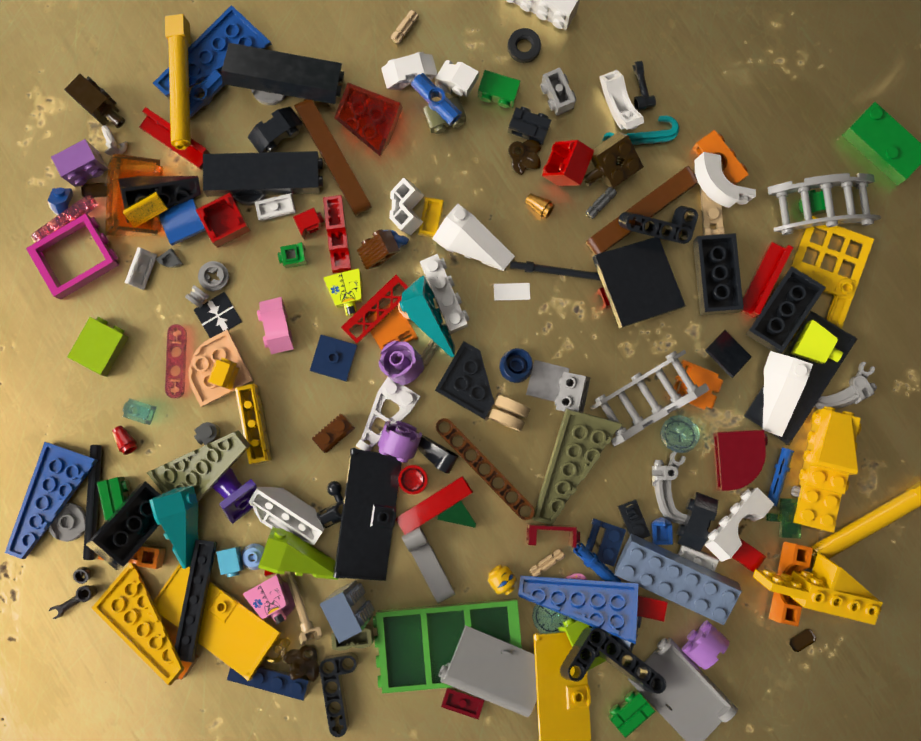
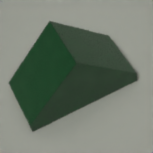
(457, 514)

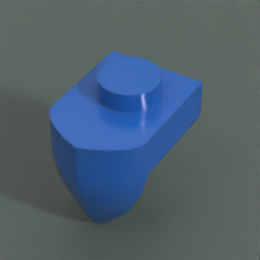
(60, 199)
(662, 531)

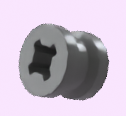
(197, 296)

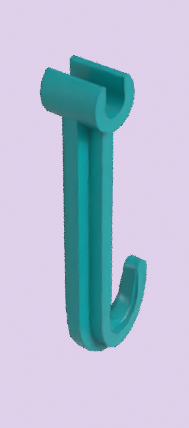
(653, 136)

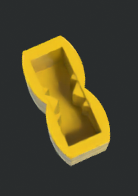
(224, 373)

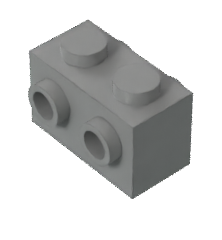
(558, 91)
(572, 392)

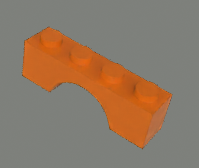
(783, 607)

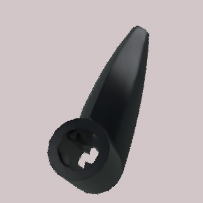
(437, 454)

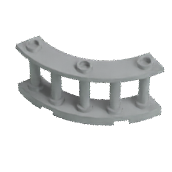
(825, 182)
(657, 410)

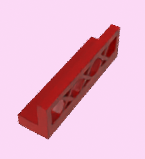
(161, 131)
(765, 278)
(371, 306)

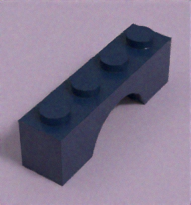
(274, 681)

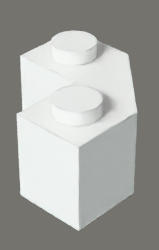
(403, 70)
(456, 78)
(404, 199)

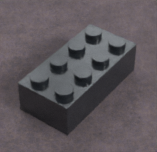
(718, 274)
(785, 310)
(126, 528)

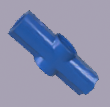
(210, 86)
(444, 107)

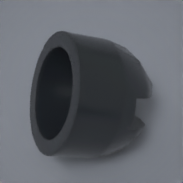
(78, 574)

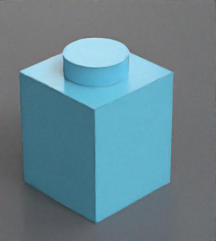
(230, 561)

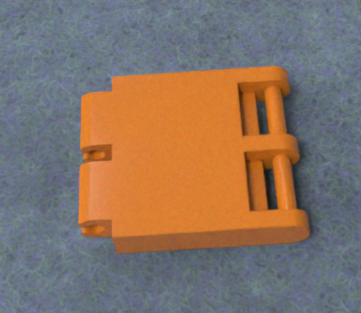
(391, 328)
(700, 376)

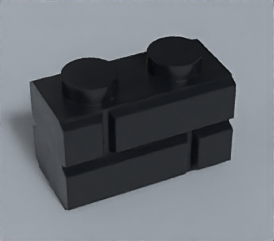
(529, 125)

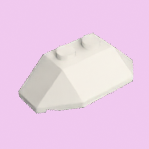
(283, 510)

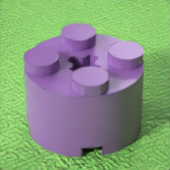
(401, 362)
(399, 440)
(705, 645)

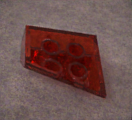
(368, 116)

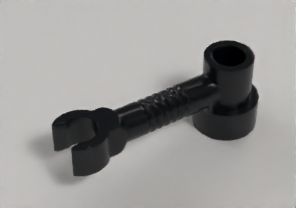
(643, 101)
(81, 596)

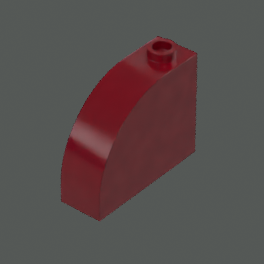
(739, 457)

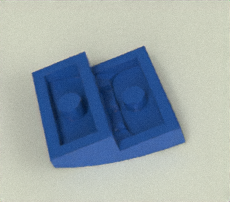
(181, 222)

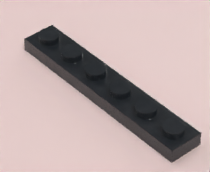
(195, 600)

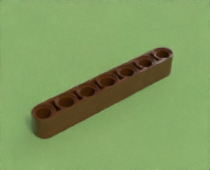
(333, 156)
(648, 206)
(494, 472)

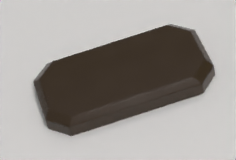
(94, 189)
(802, 640)

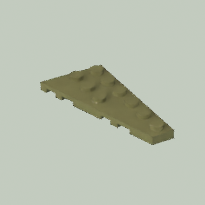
(573, 456)
(202, 466)

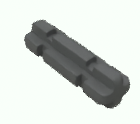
(601, 202)

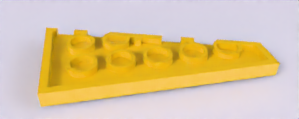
(134, 618)

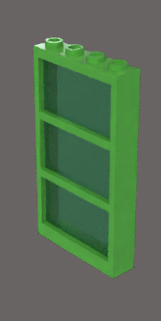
(424, 638)

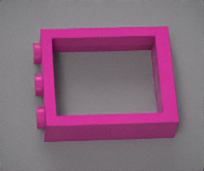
(61, 291)

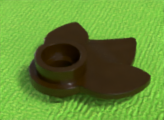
(527, 156)
(301, 664)

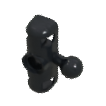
(334, 489)

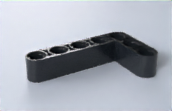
(614, 657)

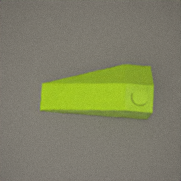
(292, 554)

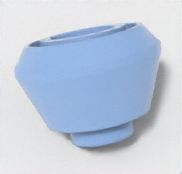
(246, 557)

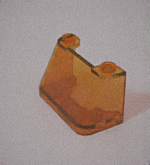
(123, 167)

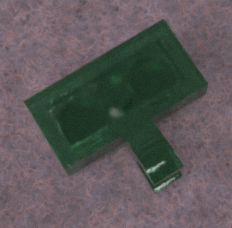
(787, 528)

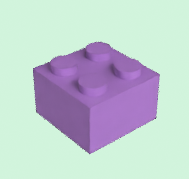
(79, 163)

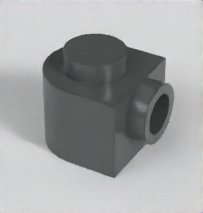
(207, 433)

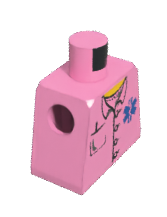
(269, 598)

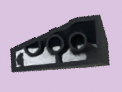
(169, 188)

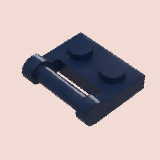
(610, 541)

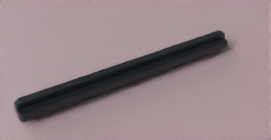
(92, 501)

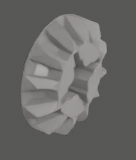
(212, 267)

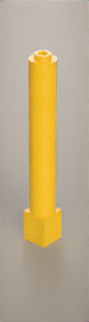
(178, 34)
(869, 523)

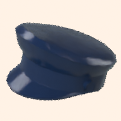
(516, 365)

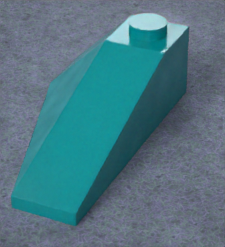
(420, 308)
(179, 518)

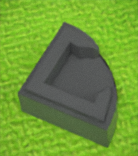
(169, 259)

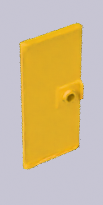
(226, 626)
(560, 702)

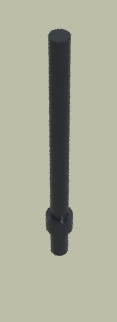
(529, 267)

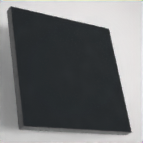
(728, 353)

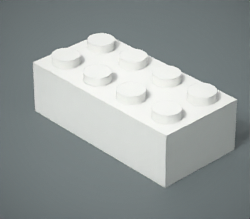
(555, 11)

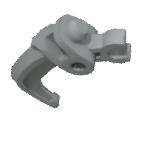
(858, 390)
(661, 481)

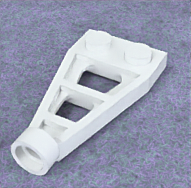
(398, 394)

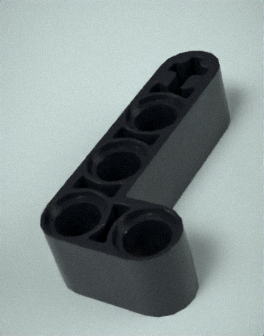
(655, 225)
(336, 695)

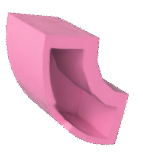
(277, 334)

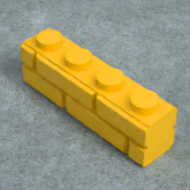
(253, 423)

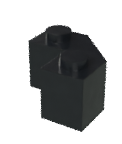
(268, 135)
(694, 530)

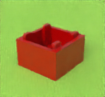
(568, 163)
(223, 220)

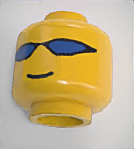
(502, 579)

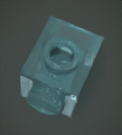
(139, 411)

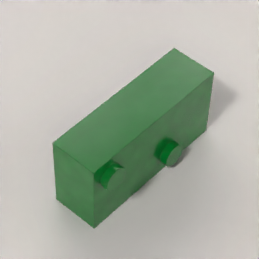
(885, 143)

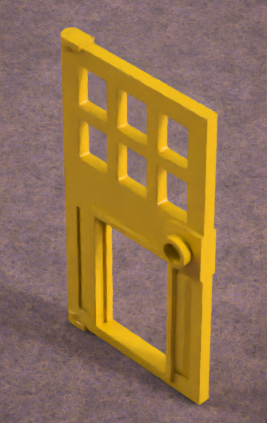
(835, 284)

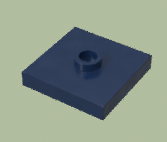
(333, 358)

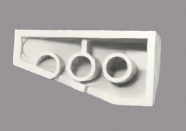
(468, 236)
(782, 388)

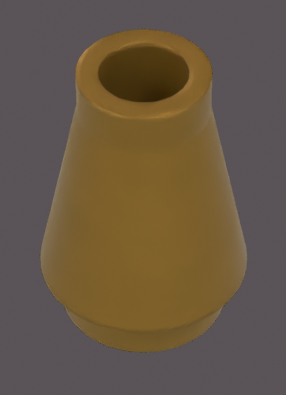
(541, 205)

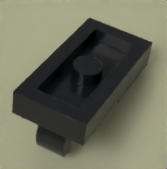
(633, 519)

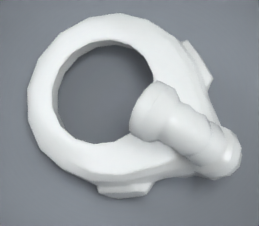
(111, 143)

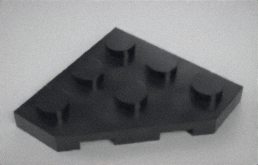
(467, 381)

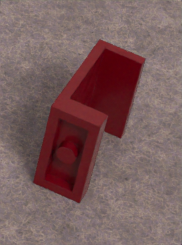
(531, 539)

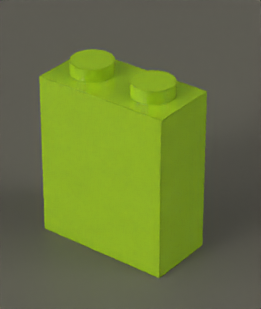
(98, 346)

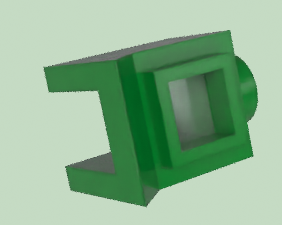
(292, 255)

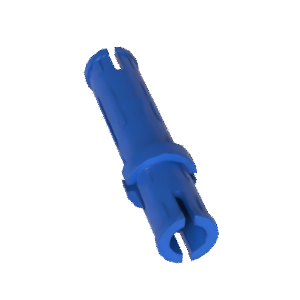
(782, 468)
(591, 560)

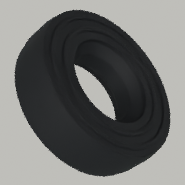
(530, 35)

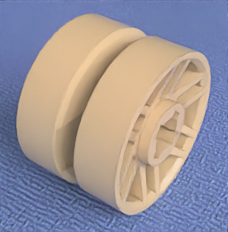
(509, 413)

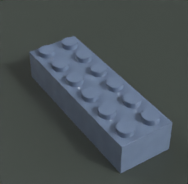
(677, 579)
(347, 610)

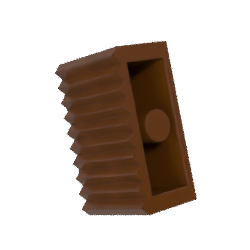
(377, 249)
(333, 433)

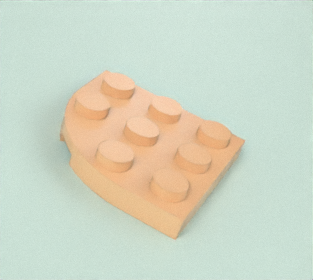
(203, 362)

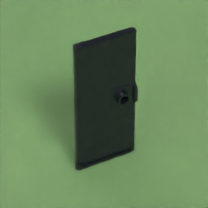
(816, 384)
(367, 516)

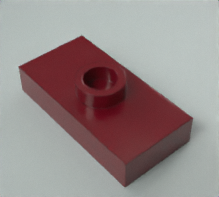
(462, 703)

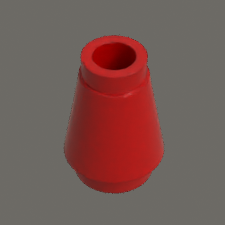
(125, 442)

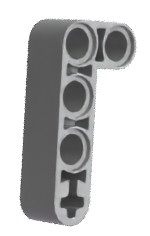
(428, 564)

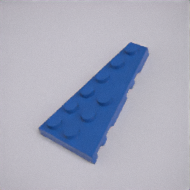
(210, 49)
(50, 488)
(595, 603)

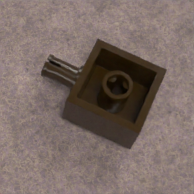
(94, 100)
(614, 161)

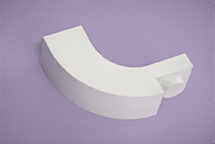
(618, 101)
(716, 185)

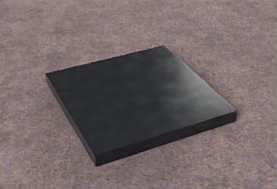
(638, 281)

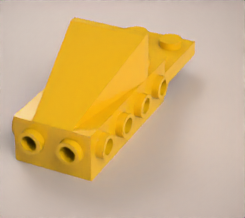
(826, 467)
(825, 590)

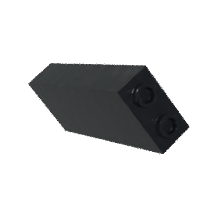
(282, 73)
(262, 173)

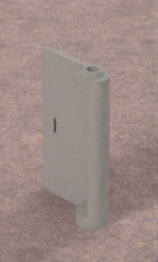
(492, 676)
(693, 698)

